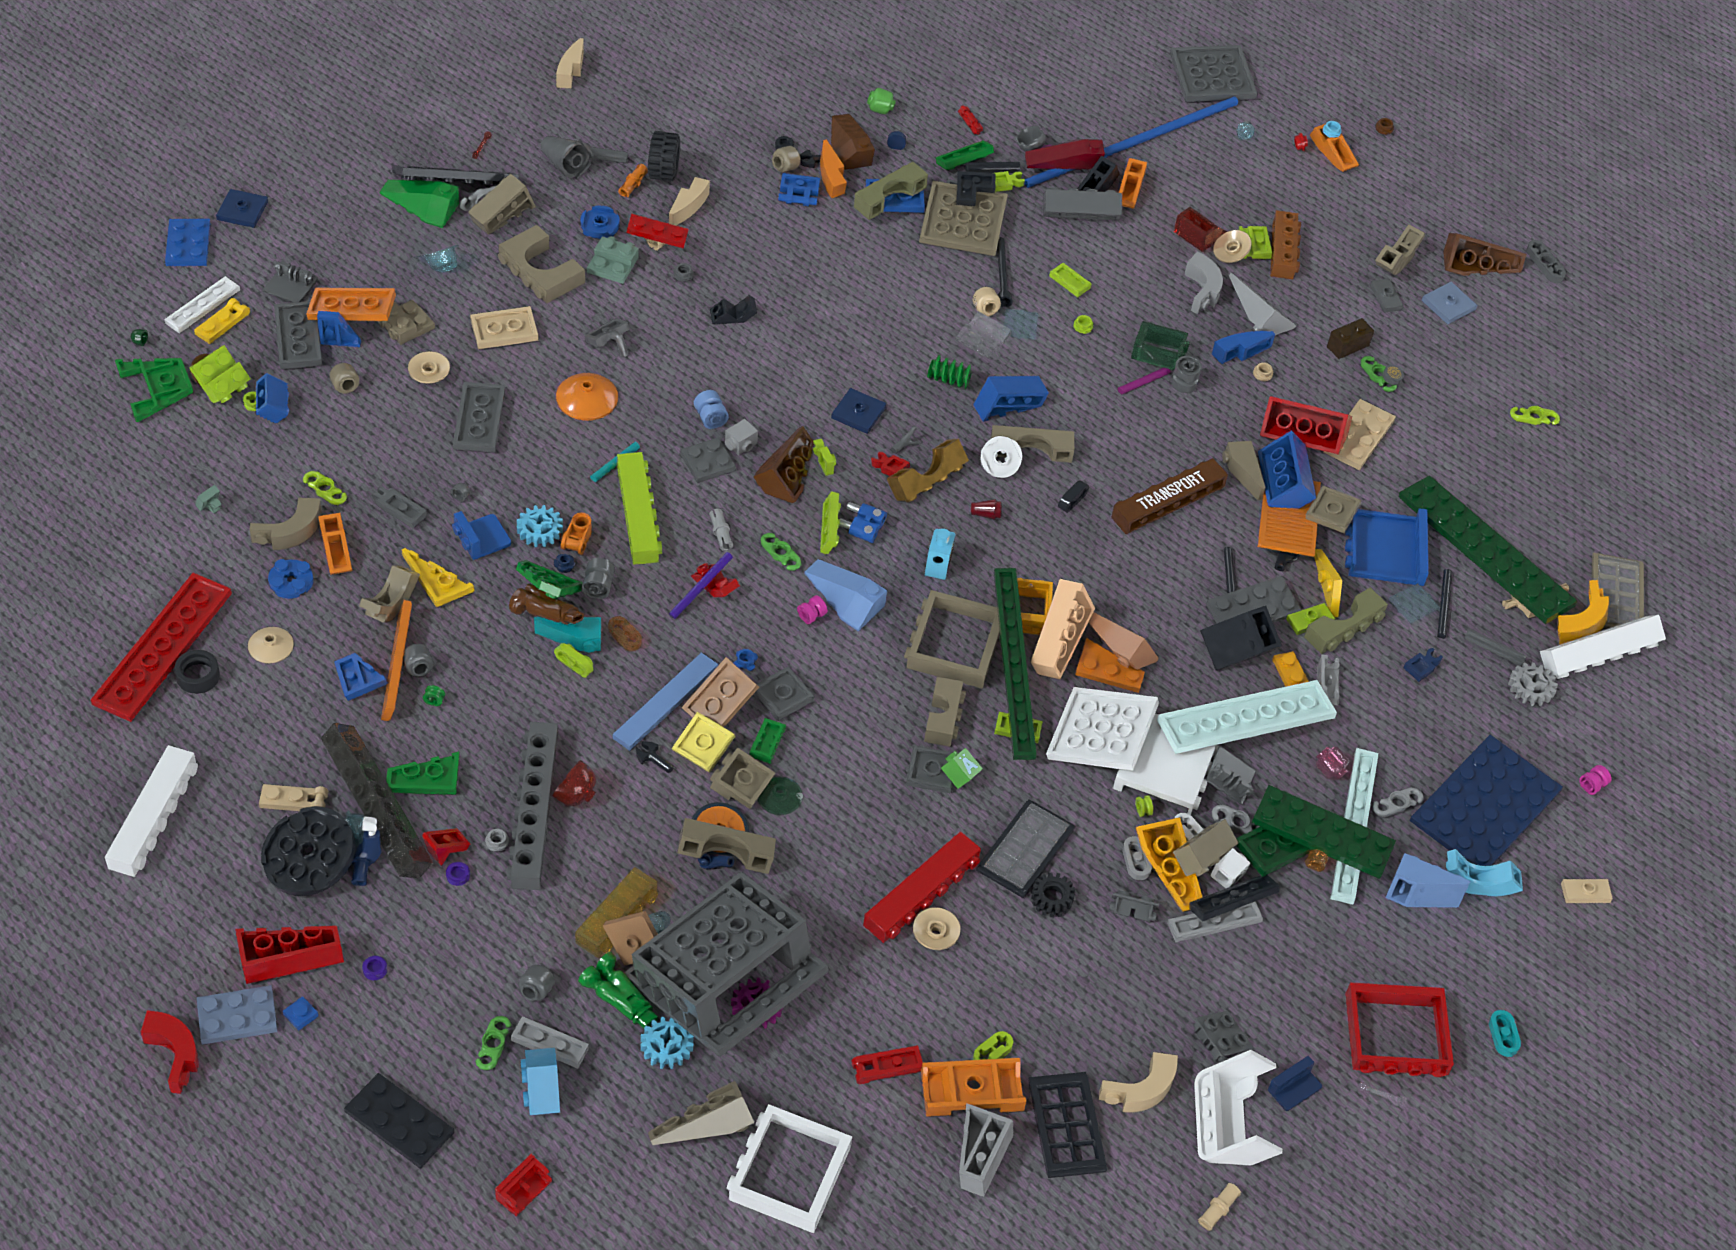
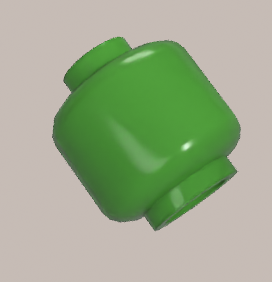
(881, 101)

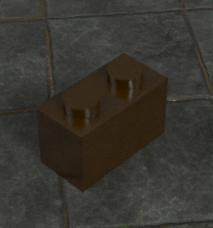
(1350, 338)

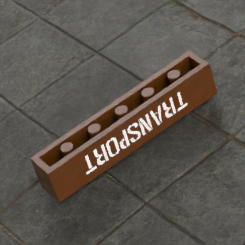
(1169, 495)

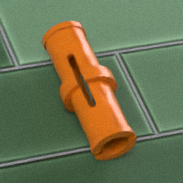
(633, 180)

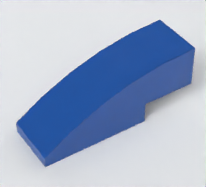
(1242, 345)

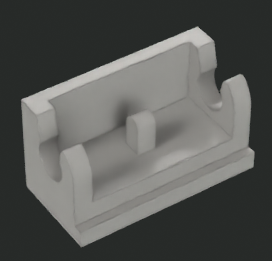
(1329, 678)

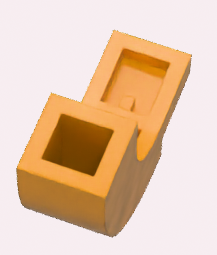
(1587, 622)

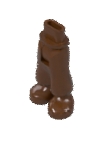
(543, 606)

